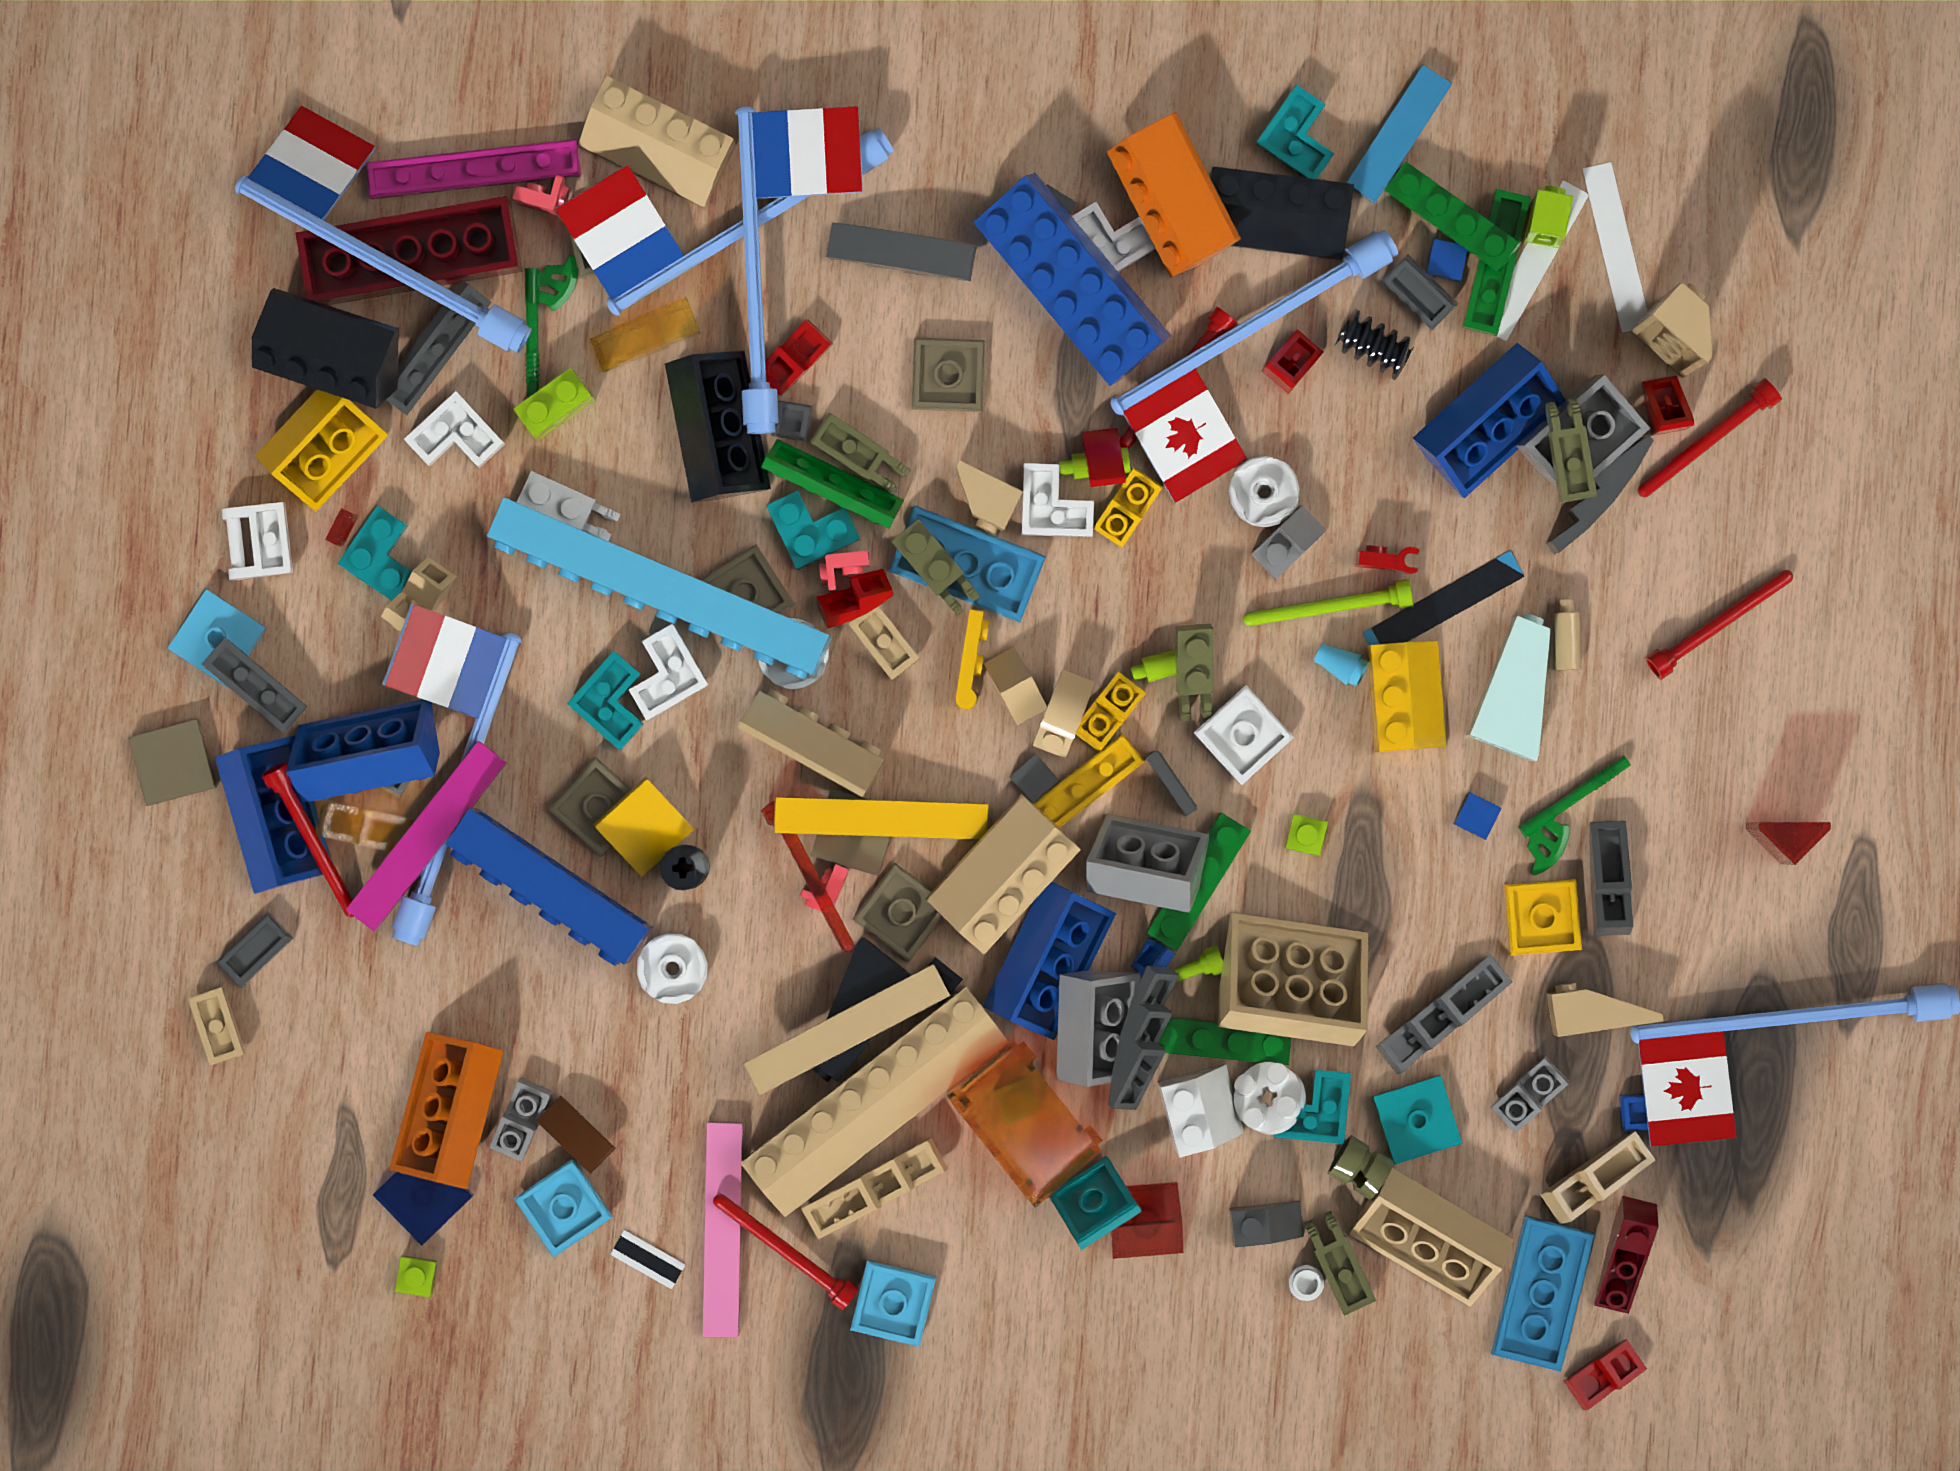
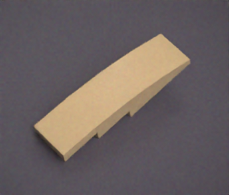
(874, 1188)

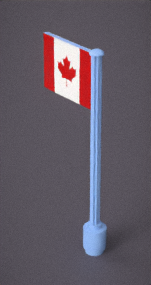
(1175, 410)
(1688, 1066)

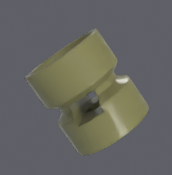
(1362, 1168)

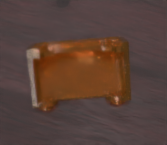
(1024, 1122)

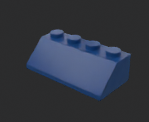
(1489, 420)
(364, 751)
(266, 831)
(1055, 939)

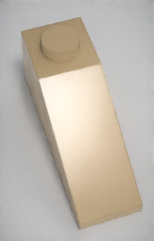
(1585, 1011)

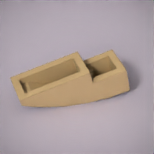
(1597, 1178)

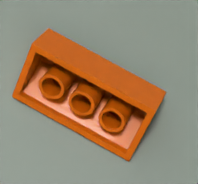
(1173, 195)
(446, 1110)

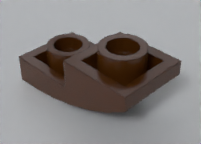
(575, 1134)

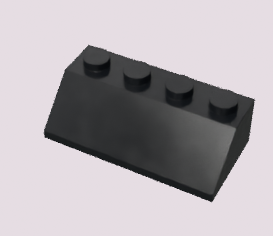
(1286, 212)
(326, 348)
(709, 421)

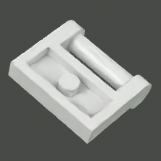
(268, 539)

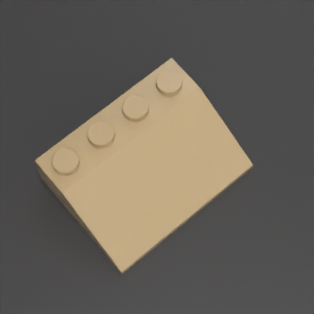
(1294, 980)

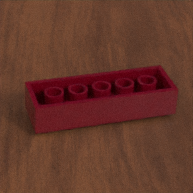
(439, 243)

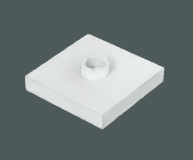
(1243, 735)

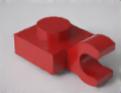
(1378, 558)

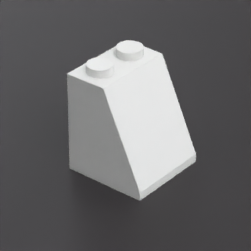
(1200, 1110)

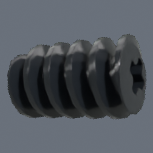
(1375, 344)
(677, 879)

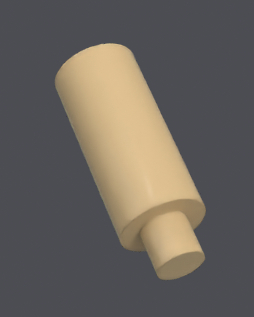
(1567, 637)

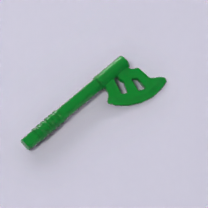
(533, 297)
(1546, 818)

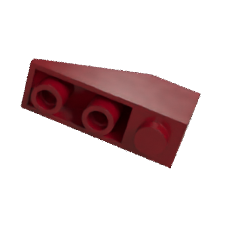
(1627, 1253)

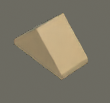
(1015, 685)

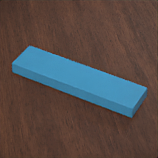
(1399, 133)

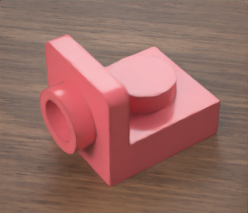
(535, 196)
(850, 564)
(833, 883)

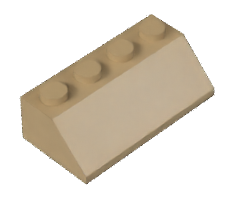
(656, 141)
(1678, 329)
(811, 743)
(1003, 874)
(1432, 1238)

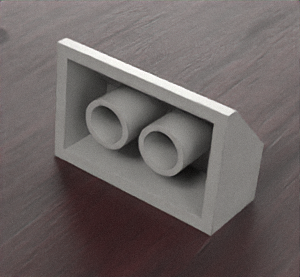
(1609, 423)
(1147, 863)
(1091, 1023)

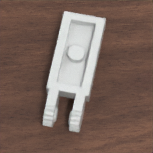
(564, 504)

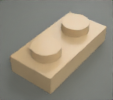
(884, 642)
(216, 1026)

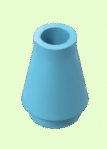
(1343, 664)

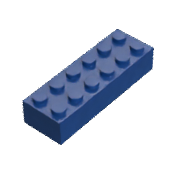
(1072, 278)
(549, 886)

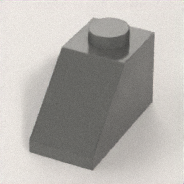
(1265, 1223)

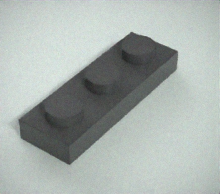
(254, 685)

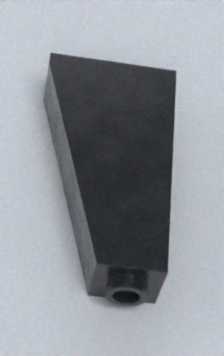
(865, 976)

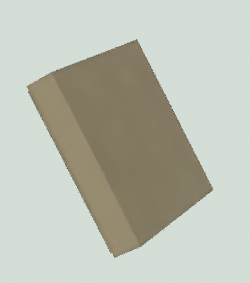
(948, 375)
(751, 579)
(172, 762)
(587, 801)
(852, 851)
(899, 912)

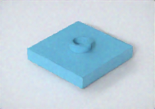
(208, 625)
(563, 1207)
(893, 1303)

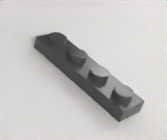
(433, 350)

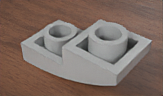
(1530, 1094)
(519, 1120)

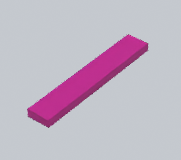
(473, 169)
(426, 836)

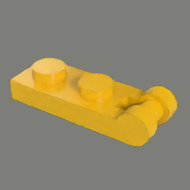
(971, 662)

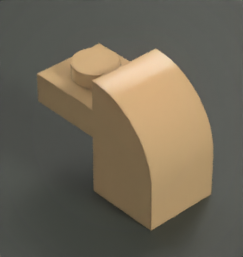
(425, 588)
(1063, 713)

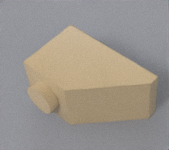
(988, 497)

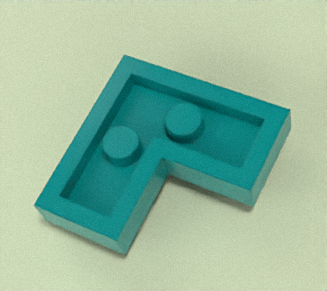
(1287, 137)
(807, 539)
(370, 551)
(600, 705)
(1327, 1116)

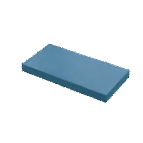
(994, 567)
(1542, 1293)

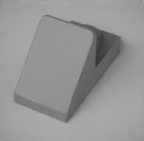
(1288, 542)

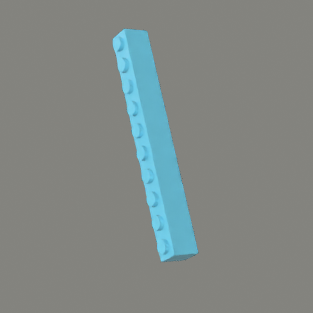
(659, 587)

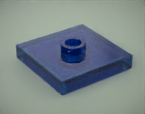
(421, 1203)

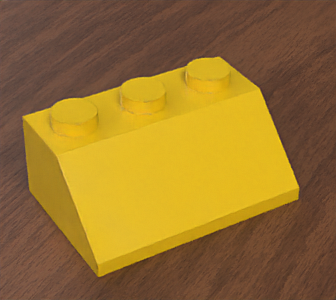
(320, 447)
(1406, 696)

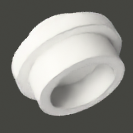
(1306, 1282)

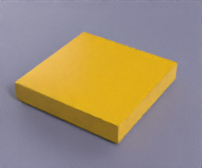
(643, 826)
(1542, 917)

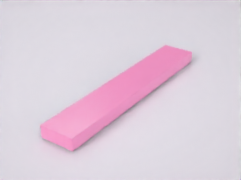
(722, 1232)

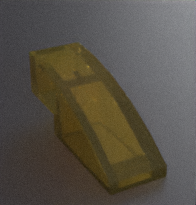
(645, 335)
(361, 825)

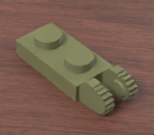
(856, 451)
(1570, 454)
(933, 563)
(1194, 667)
(1341, 1267)

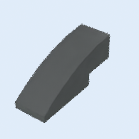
(1610, 878)

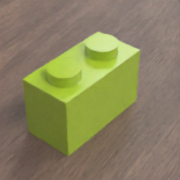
(1549, 217)
(554, 404)

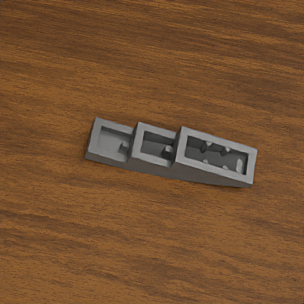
(901, 251)
(1608, 487)
(1444, 1014)
(1138, 1046)

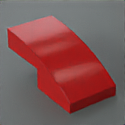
(795, 357)
(1103, 457)
(864, 595)
(1605, 1374)

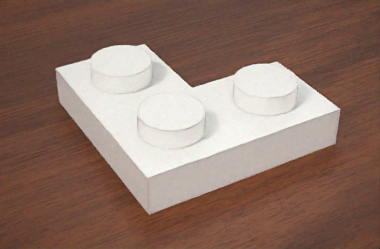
(1121, 246)
(450, 424)
(1045, 513)
(677, 675)

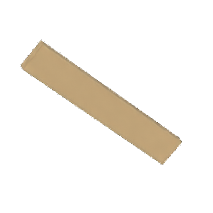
(846, 1029)

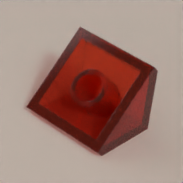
(1788, 840)
(1156, 1228)

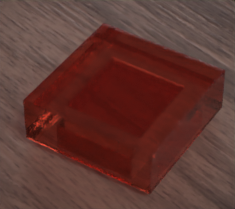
(341, 527)

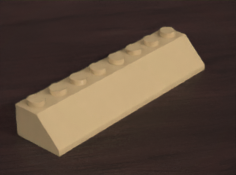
(874, 1102)

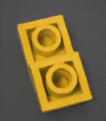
(1128, 507)
(1109, 711)

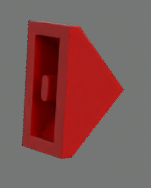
(1292, 361)
(1666, 406)

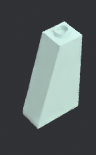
(1514, 695)

